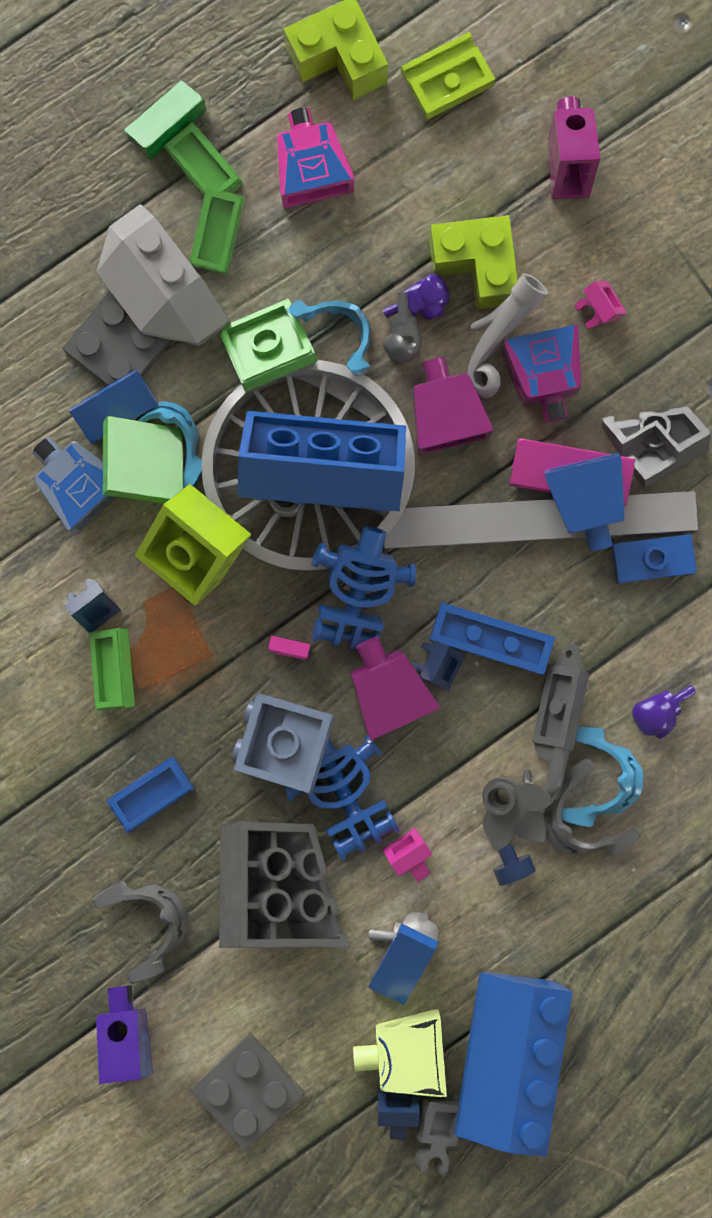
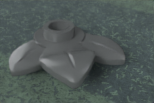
(518, 815)

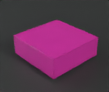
(289, 648)

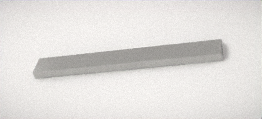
(534, 521)

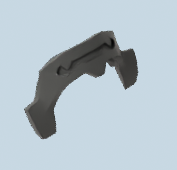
(561, 835)
(172, 913)

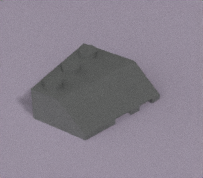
(275, 888)

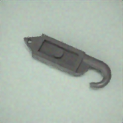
(559, 715)

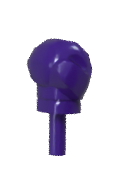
(425, 297)
(659, 712)

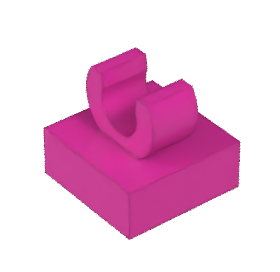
(604, 301)
(409, 854)

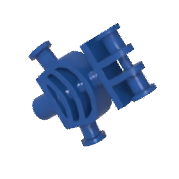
(372, 573)
(348, 798)

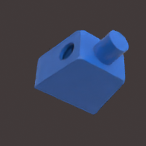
(589, 497)

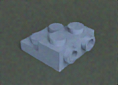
(283, 742)

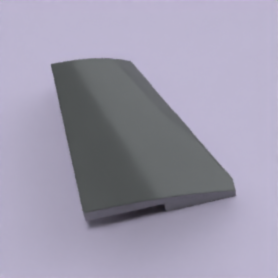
(659, 441)

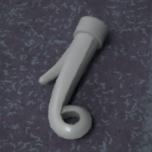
(525, 296)

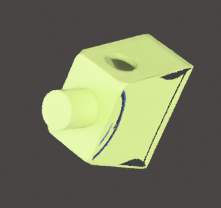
(407, 1055)

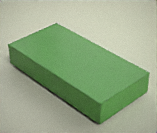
(201, 161)
(217, 230)
(112, 669)

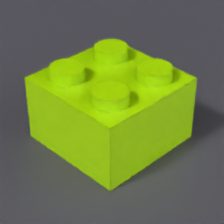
(192, 544)

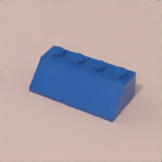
(322, 461)
(513, 1063)

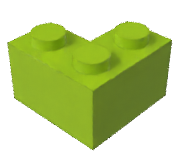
(340, 40)
(480, 248)

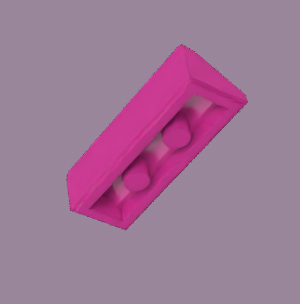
(535, 457)

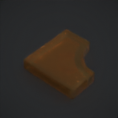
(169, 641)

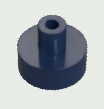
(513, 867)

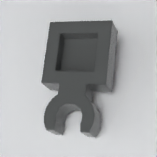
(436, 1131)

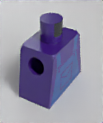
(122, 1057)

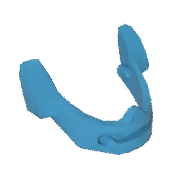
(356, 363)
(173, 413)
(629, 782)

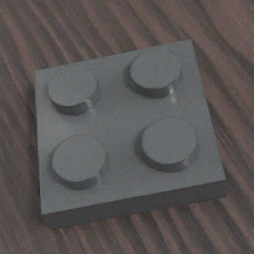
(112, 343)
(247, 1091)

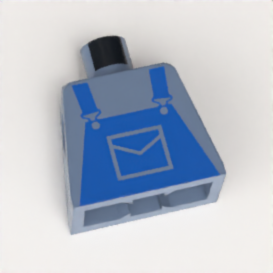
(71, 483)

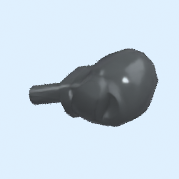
(404, 340)

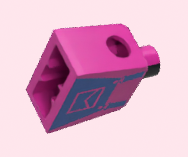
(311, 161)

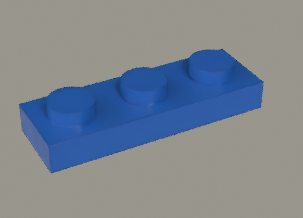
(492, 638)

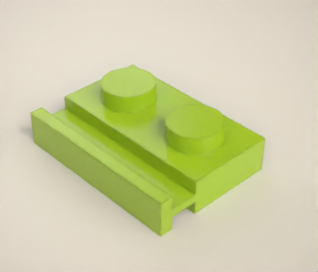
(447, 76)

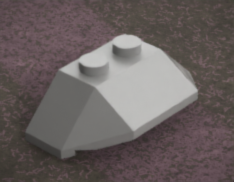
(157, 281)

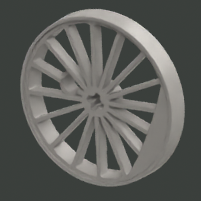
(329, 378)

